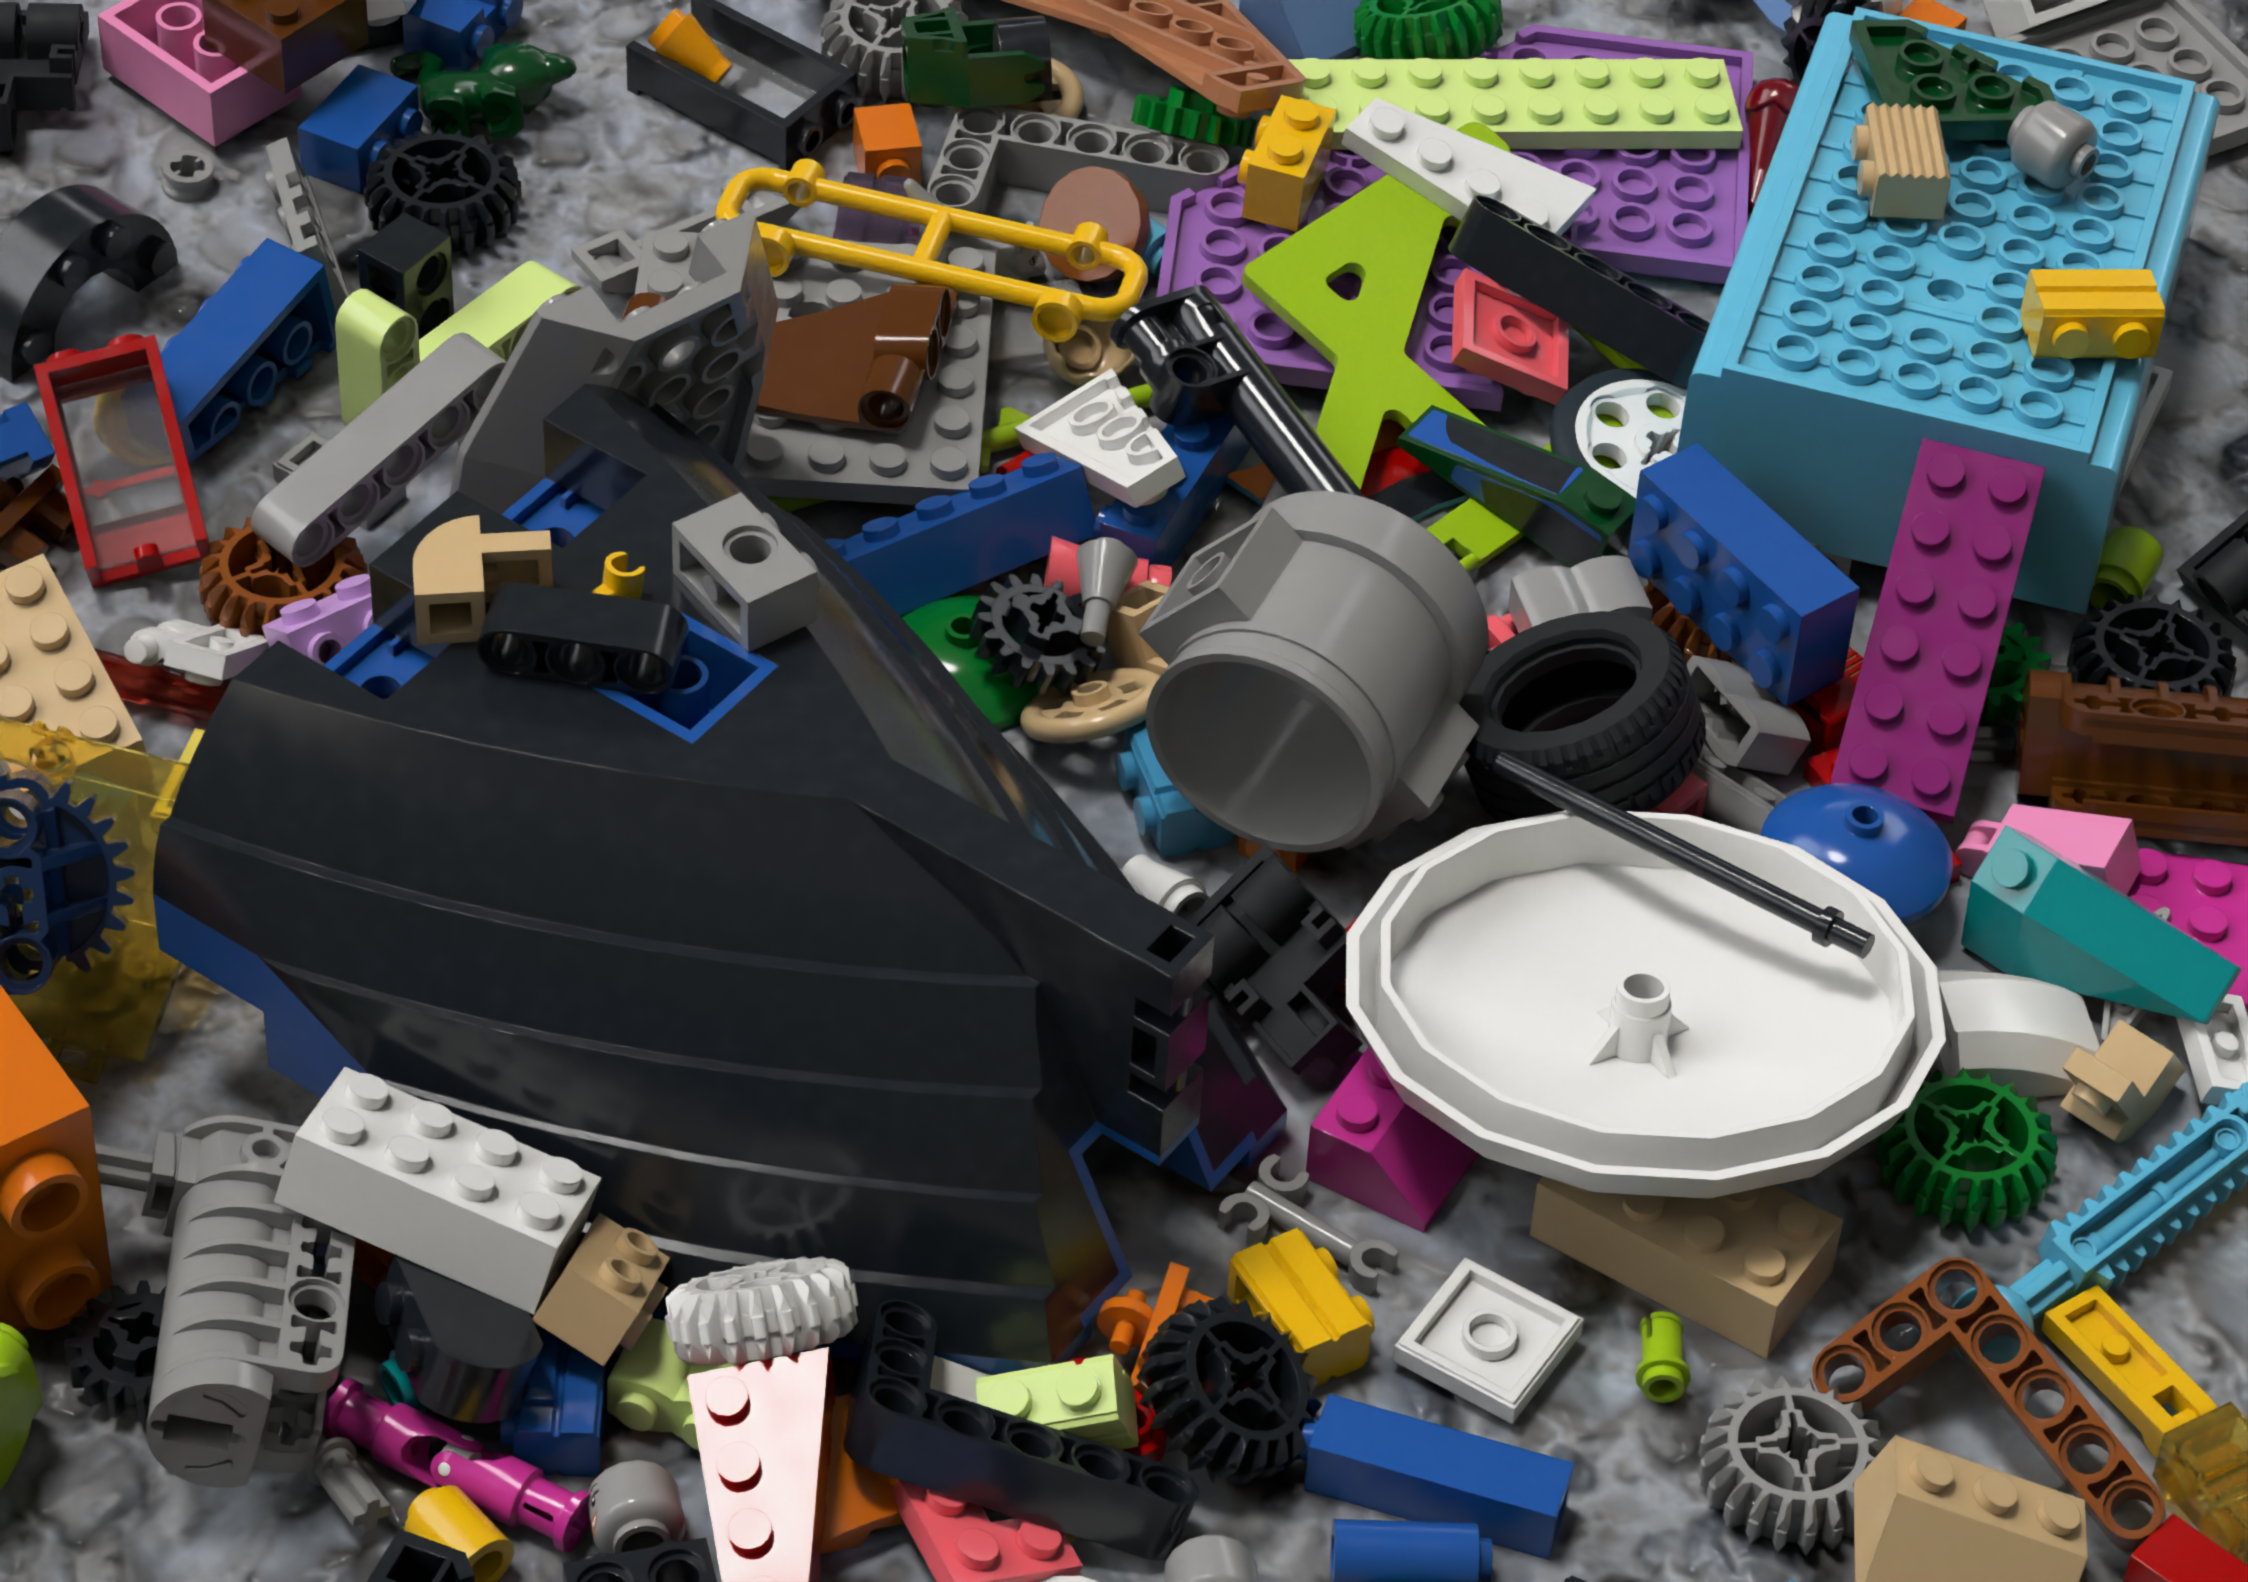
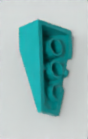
(2069, 928)

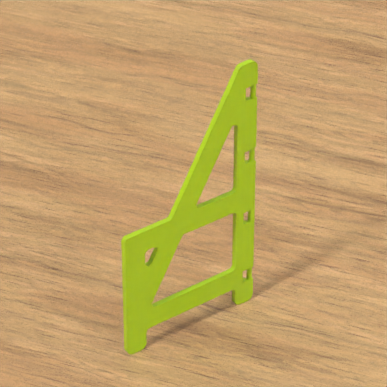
(1389, 242)

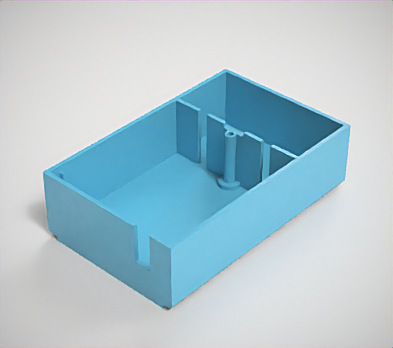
(1877, 332)

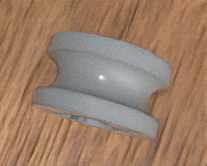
(187, 188)

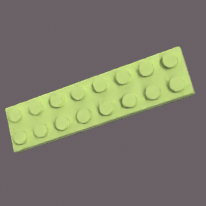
(1543, 100)

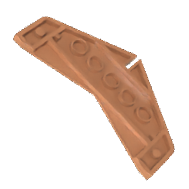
(1195, 41)

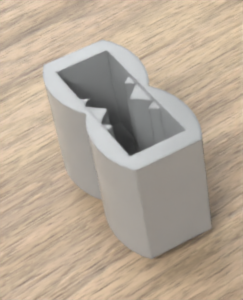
(1590, 586)
(1745, 720)

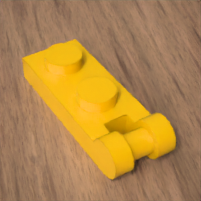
(2125, 1364)

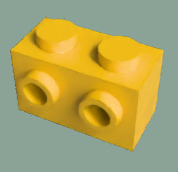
(1287, 162)

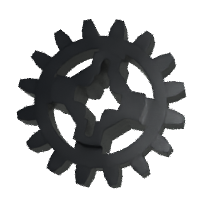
(1034, 634)
(127, 1342)

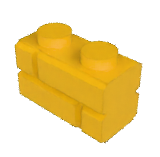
(2092, 313)
(1304, 1296)

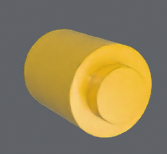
(455, 1521)

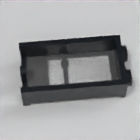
(772, 100)

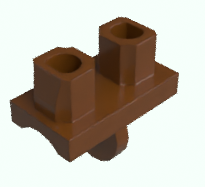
(38, 505)

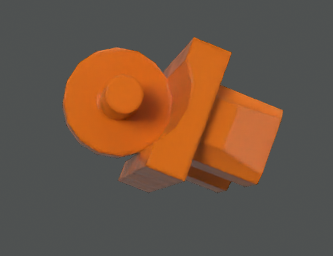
(1133, 1323)

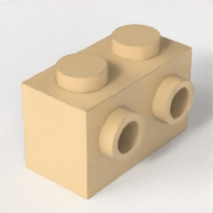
(605, 1290)

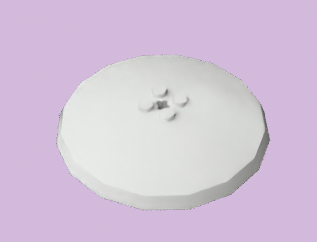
(1633, 1018)

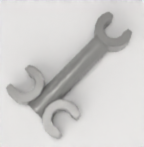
(1279, 1201)

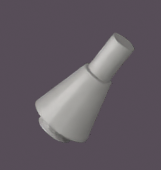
(1104, 572)

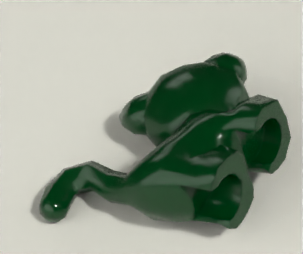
(498, 95)

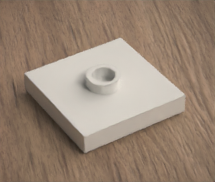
(1488, 1340)

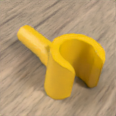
(618, 581)

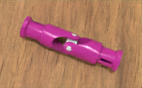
(495, 1482)

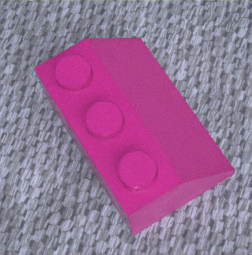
(1384, 1150)

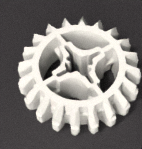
(761, 1310)

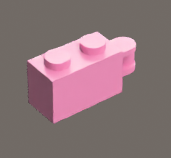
(2093, 841)

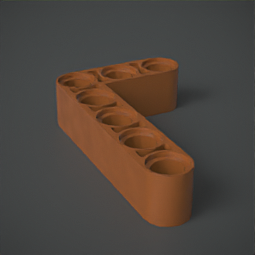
(2009, 1382)

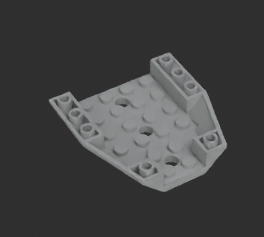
(691, 355)

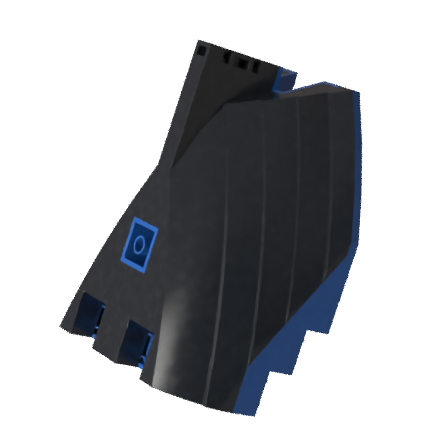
(736, 945)

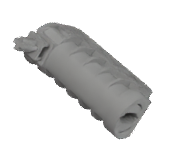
(237, 1301)

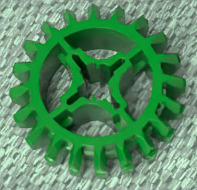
(1427, 28)
(1969, 1152)

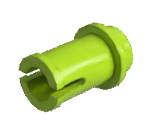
(1662, 1370)

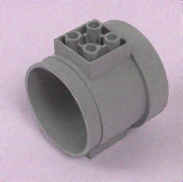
(1316, 673)

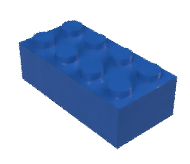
(1742, 574)

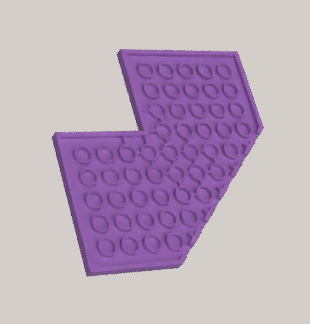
(1649, 216)

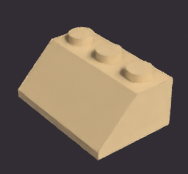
(1960, 1521)

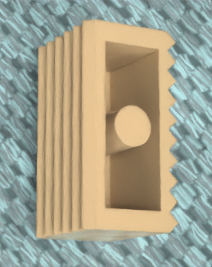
(1901, 162)

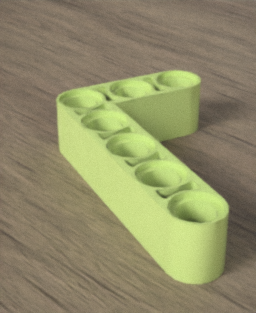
(382, 342)

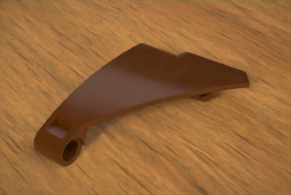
(856, 360)

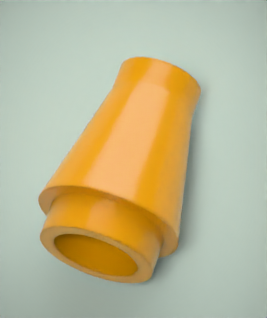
(689, 45)

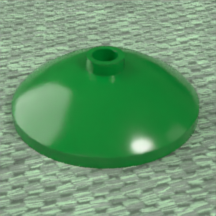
(945, 630)

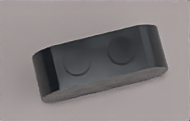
(457, 1344)

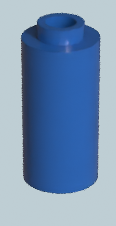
(1408, 1552)

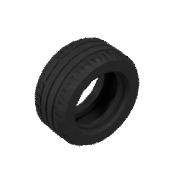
(1591, 703)

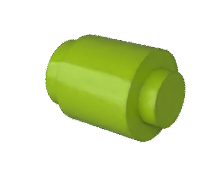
(2126, 565)

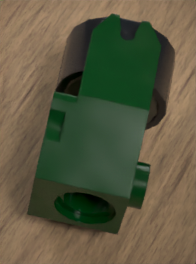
(975, 60)

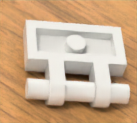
(201, 651)

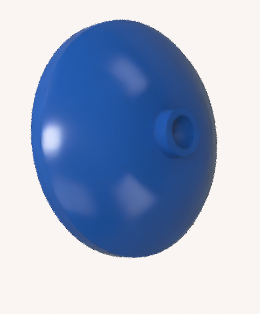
(1870, 839)

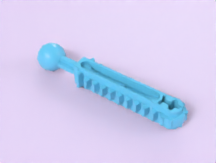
(2132, 1217)

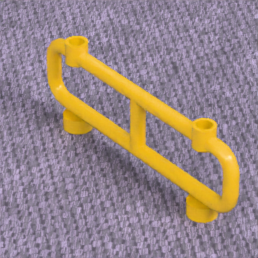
(1055, 311)

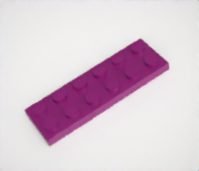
(1938, 626)

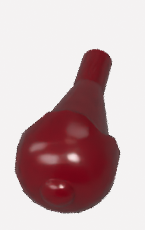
(1766, 114)

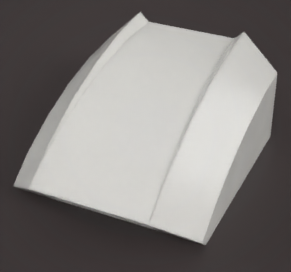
(2012, 1029)

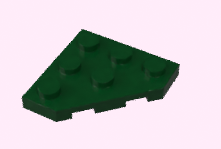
(1960, 82)

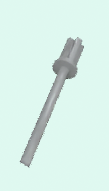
(346, 1482)

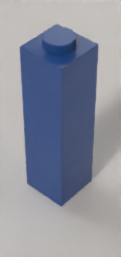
(1436, 1474)

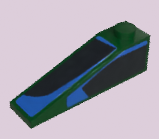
(1537, 492)

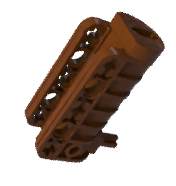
(2137, 755)

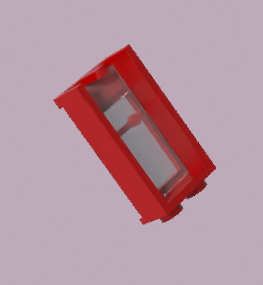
(122, 459)

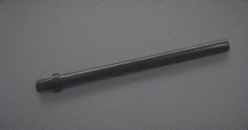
(1825, 924)

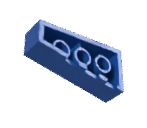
(247, 340)

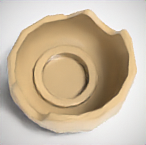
(1087, 354)

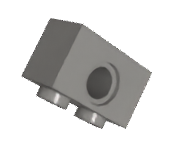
(745, 571)

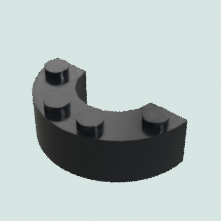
(56, 250)

